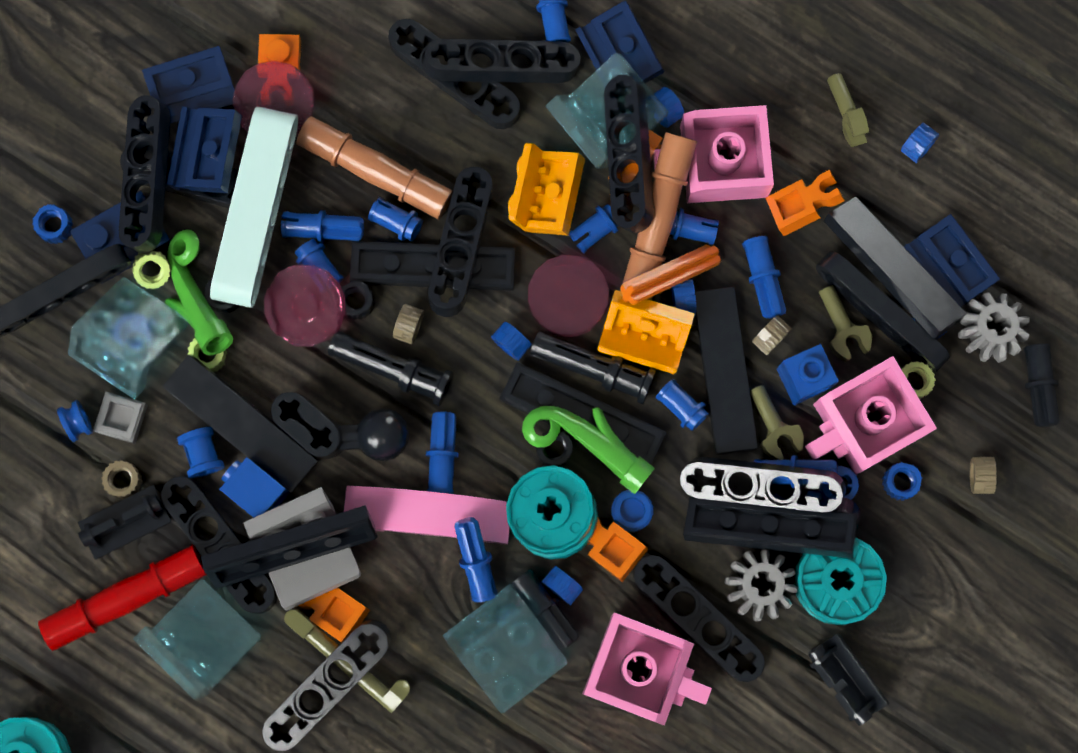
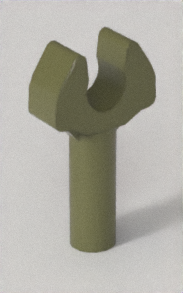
(854, 120)
(843, 326)
(775, 426)

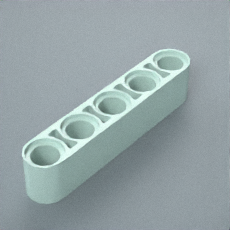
(254, 207)

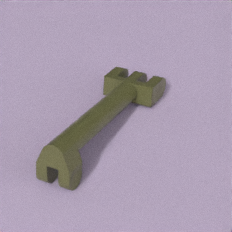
(306, 629)

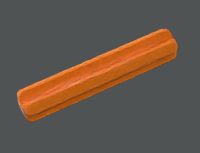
(670, 274)

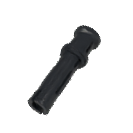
(611, 372)
(409, 373)

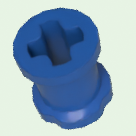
(200, 452)

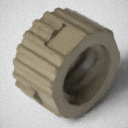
(408, 323)
(772, 335)
(112, 470)
(983, 475)

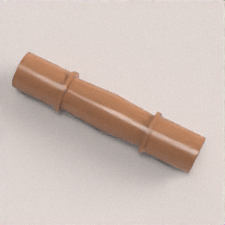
(374, 167)
(669, 178)

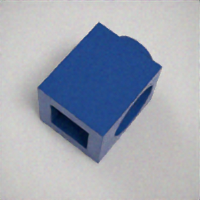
(807, 374)
(252, 488)

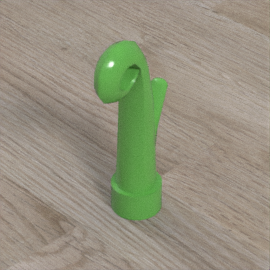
(210, 331)
(598, 440)

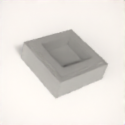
(120, 417)

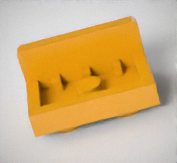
(545, 190)
(646, 333)

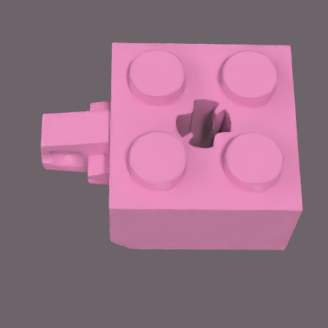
(746, 139)
(850, 431)
(663, 655)

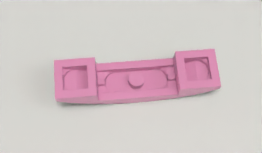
(429, 512)

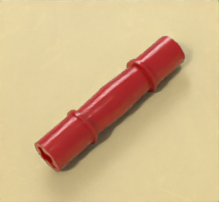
(122, 598)

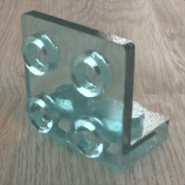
(584, 110)
(124, 336)
(199, 640)
(505, 649)

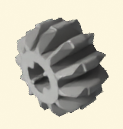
(997, 314)
(771, 575)

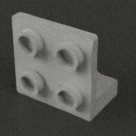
(312, 577)

